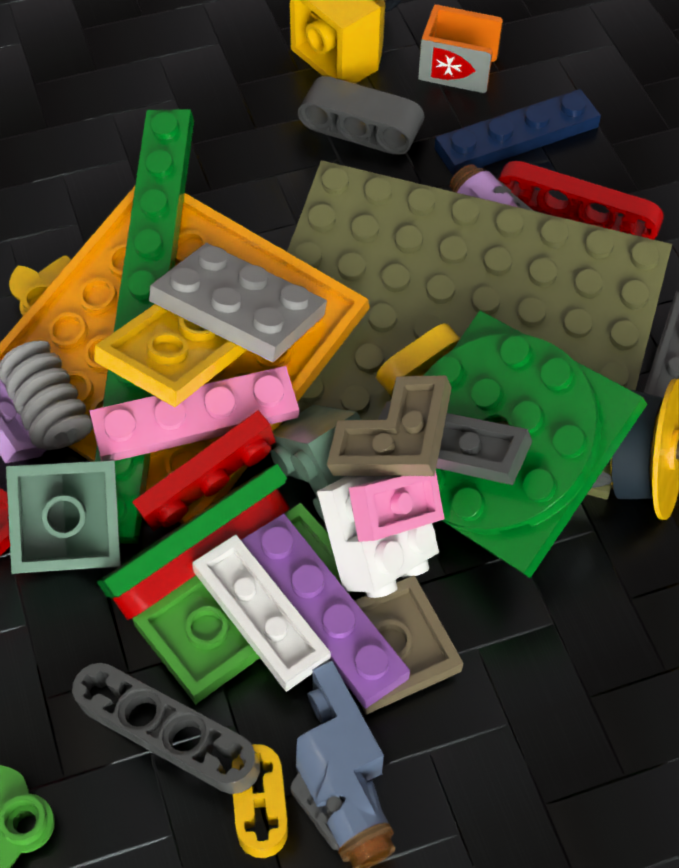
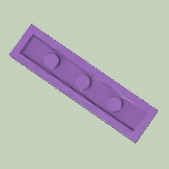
(355, 644)

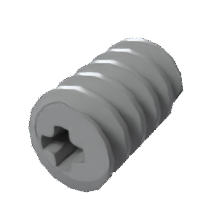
(44, 396)

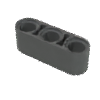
(361, 115)

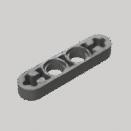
(169, 720)

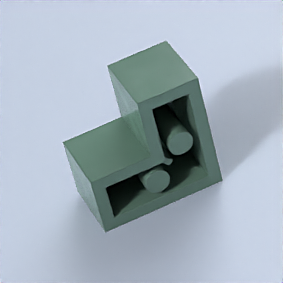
(305, 445)

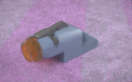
(335, 771)

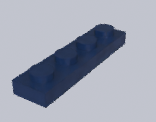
(517, 131)

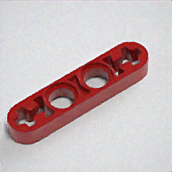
(580, 196)
(181, 568)

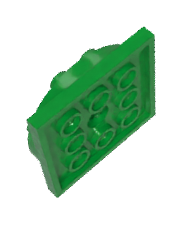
(574, 429)

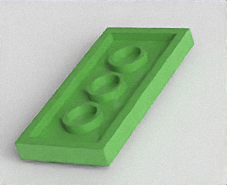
(196, 634)

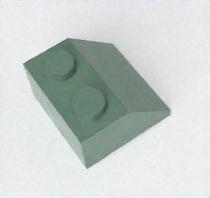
(62, 516)

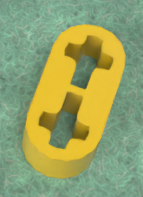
(418, 356)
(272, 799)

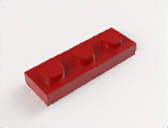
(206, 472)

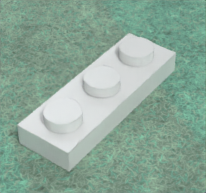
(261, 612)

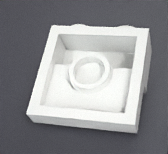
(372, 564)

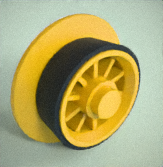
(649, 455)

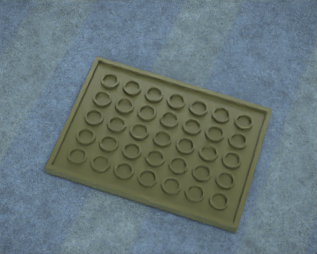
(446, 255)

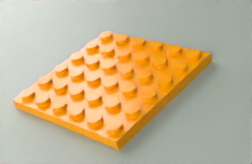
(83, 304)

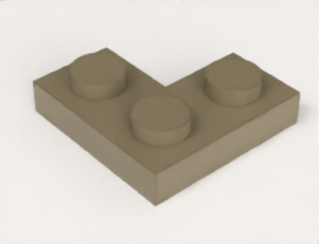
(404, 442)

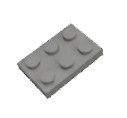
(238, 301)

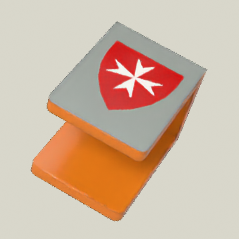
(459, 48)

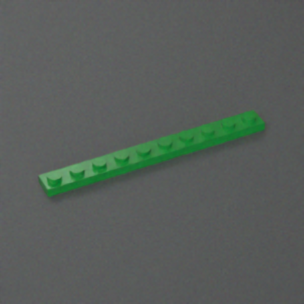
(148, 256)

